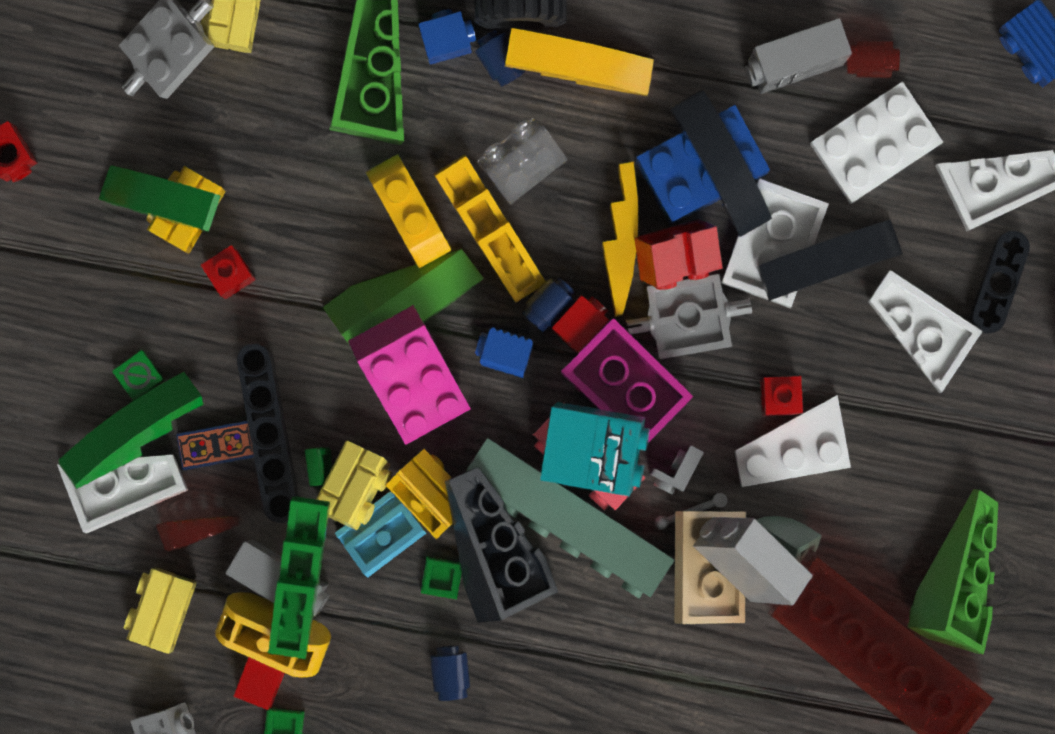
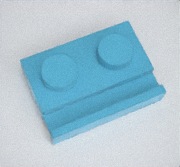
(383, 537)

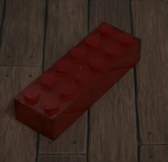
(881, 655)

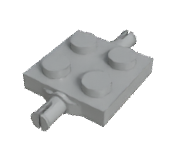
(166, 46)
(689, 317)

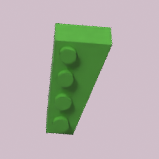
(370, 77)

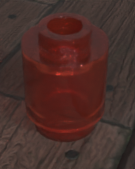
(873, 59)

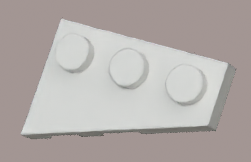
(997, 185)
(924, 327)
(796, 449)
(125, 490)

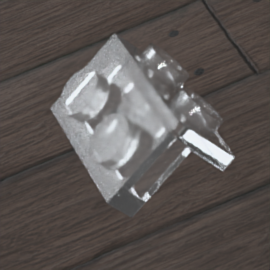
(521, 159)

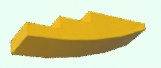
(579, 62)
(489, 228)
(621, 253)

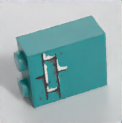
(594, 449)

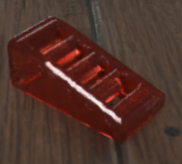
(186, 532)

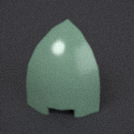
(792, 535)

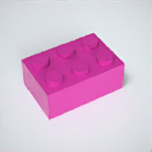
(409, 374)
(626, 379)

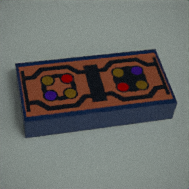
(215, 445)

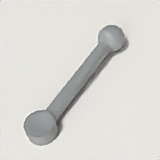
(718, 500)

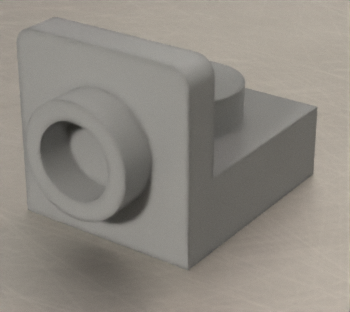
(684, 465)
(167, 721)

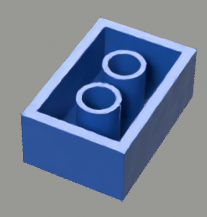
(679, 177)

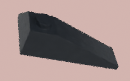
(495, 557)

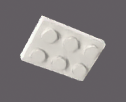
(876, 142)
(792, 228)

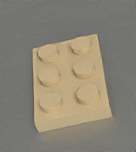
(700, 589)

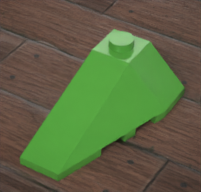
(382, 297)
(954, 591)

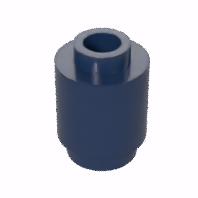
(493, 57)
(549, 303)
(450, 673)

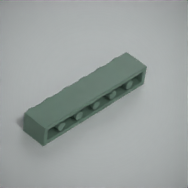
(573, 521)

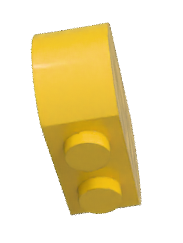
(408, 211)
(247, 630)

